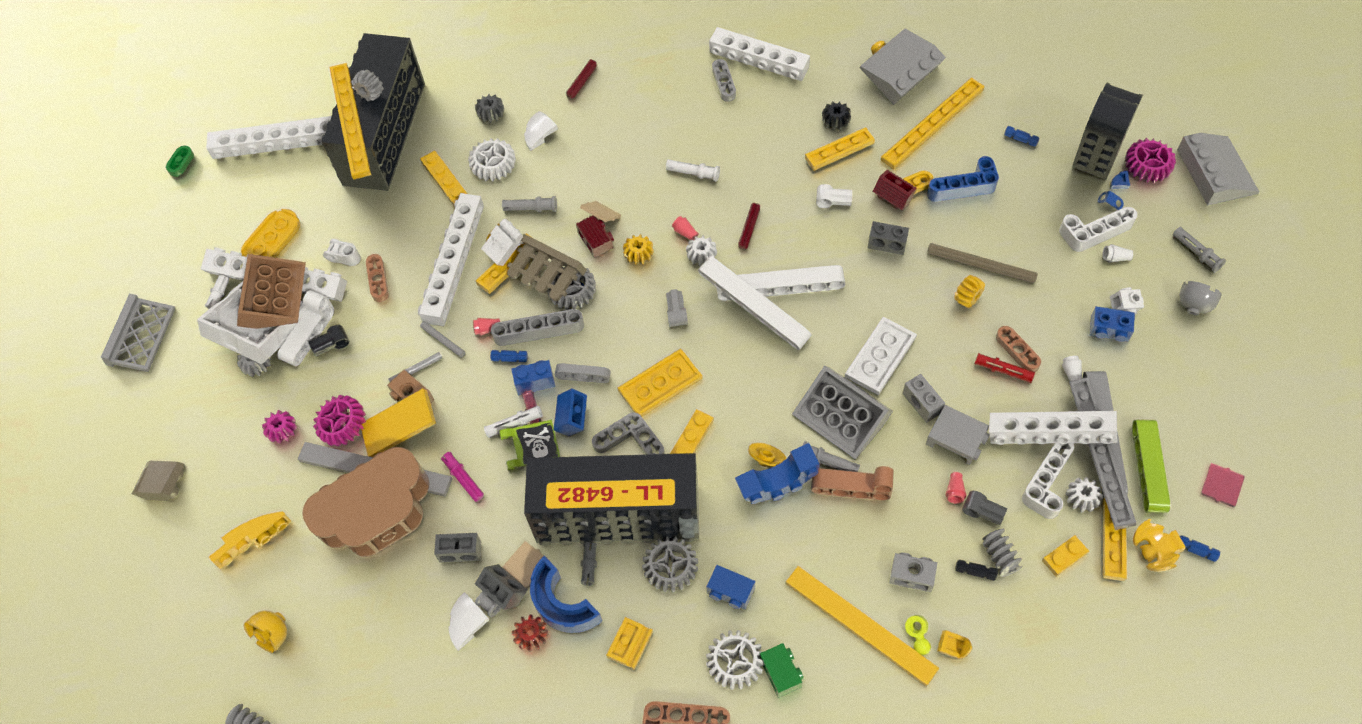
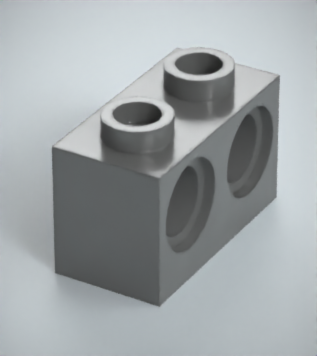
(888, 238)
(457, 547)
(501, 586)

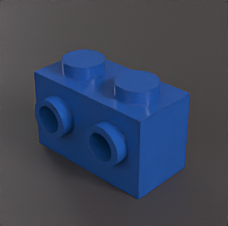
(1112, 324)
(533, 377)
(570, 412)
(730, 587)

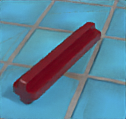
(581, 79)
(749, 226)

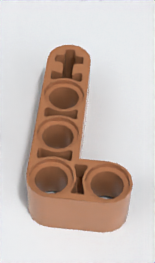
(854, 484)
(687, 711)

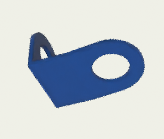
(1111, 199)

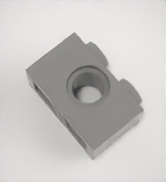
(923, 398)
(902, 577)

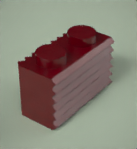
(894, 190)
(594, 235)

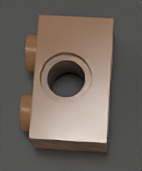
(404, 384)

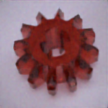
(522, 637)

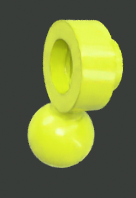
(921, 644)

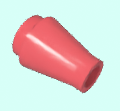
(684, 228)
(483, 325)
(956, 490)

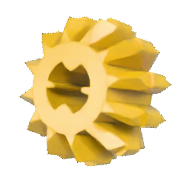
(638, 249)
(969, 291)

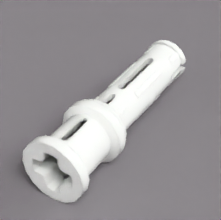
(701, 171)

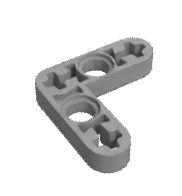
(633, 430)

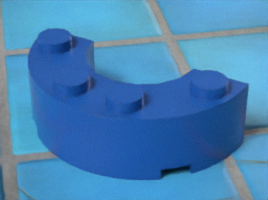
(780, 479)
(560, 616)

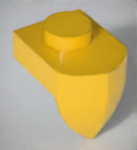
(954, 645)

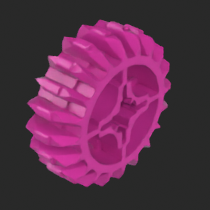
(1150, 160)
(343, 425)

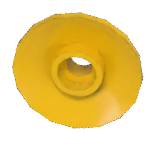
(766, 454)

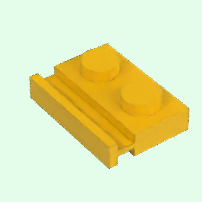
(629, 643)

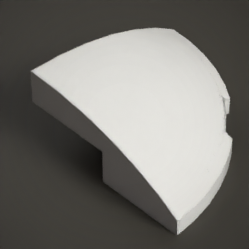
(537, 129)
(465, 621)

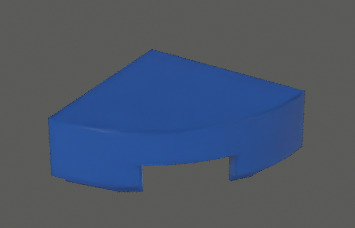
(1120, 181)

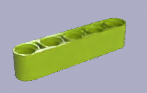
(1150, 466)

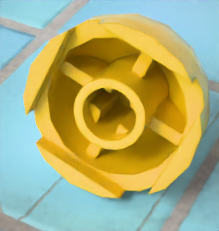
(268, 629)

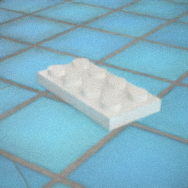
(880, 355)

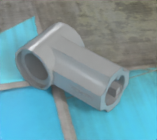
(676, 312)

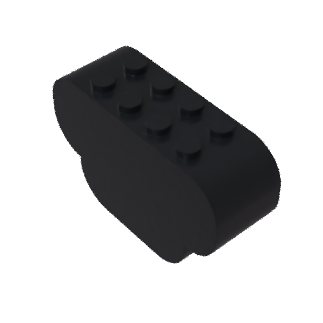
(1106, 130)

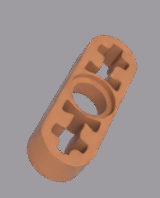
(382, 283)
(1020, 358)

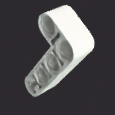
(1083, 236)
(310, 326)
(1041, 489)

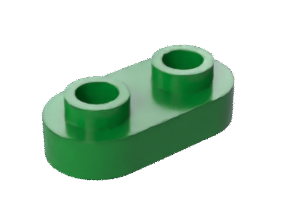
(179, 160)

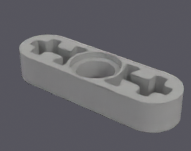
(722, 86)
(582, 373)

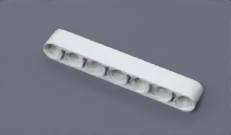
(793, 281)
(754, 302)

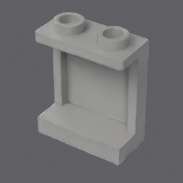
(958, 433)

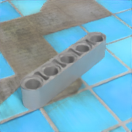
(546, 330)

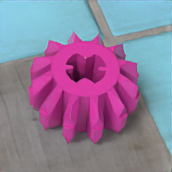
(279, 426)

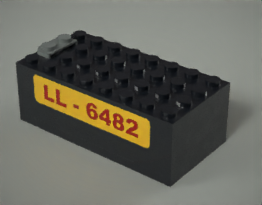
(612, 498)

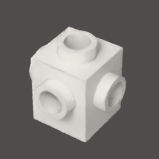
(1127, 300)

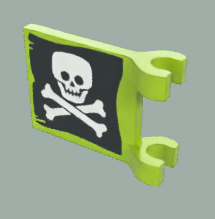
(531, 441)

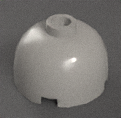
(1198, 297)

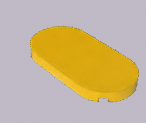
(272, 234)

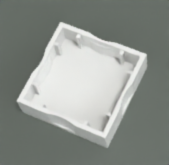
(221, 327)

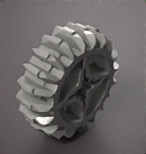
(576, 293)
(662, 564)

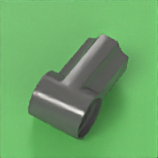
(978, 506)

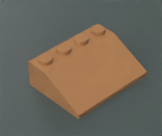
(270, 292)

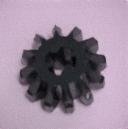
(836, 115)

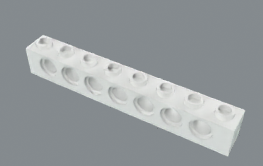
(266, 137)
(456, 247)
(215, 258)

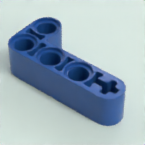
(980, 182)

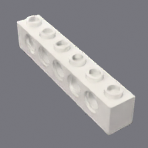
(759, 54)
(1053, 427)

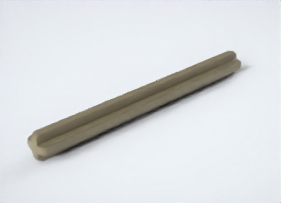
(983, 263)

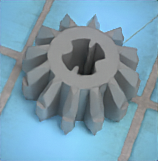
(367, 85)
(252, 367)

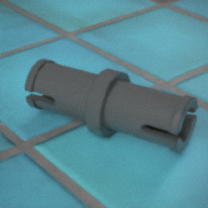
(588, 564)

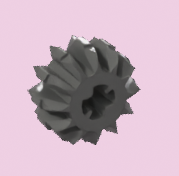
(489, 108)

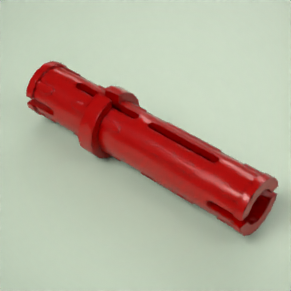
(982, 361)

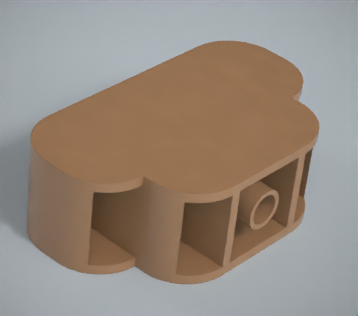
(370, 504)

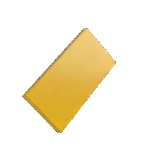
(660, 383)
(398, 423)

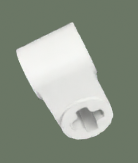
(342, 253)

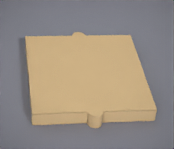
(600, 211)
(523, 563)

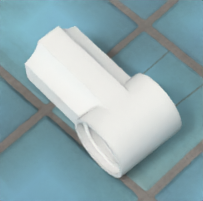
(828, 196)

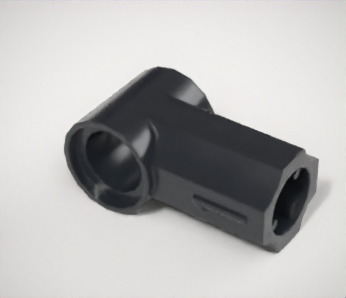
(334, 338)

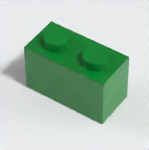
(781, 670)

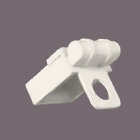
(502, 242)

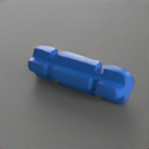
(1021, 136)
(509, 356)
(1200, 549)

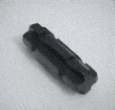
(976, 569)

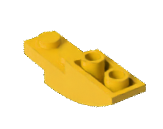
(253, 531)

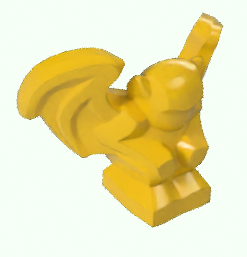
(1161, 546)

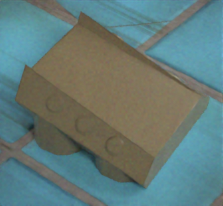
(159, 480)

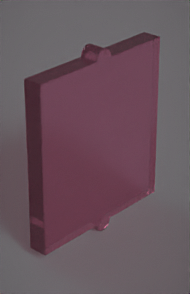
(1222, 485)

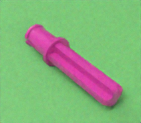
(457, 470)

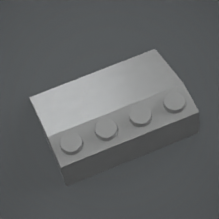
(902, 64)
(1216, 168)
(842, 412)

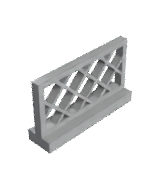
(122, 331)

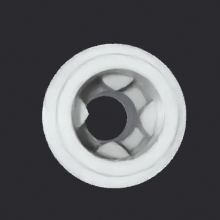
(1115, 254)
(1072, 367)

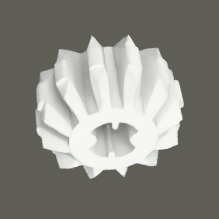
(700, 250)
(1093, 494)

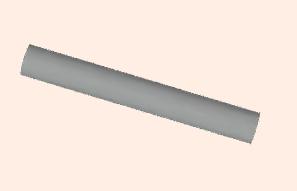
(441, 338)
(422, 364)

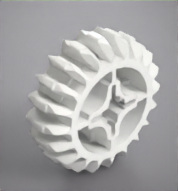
(490, 156)
(728, 655)

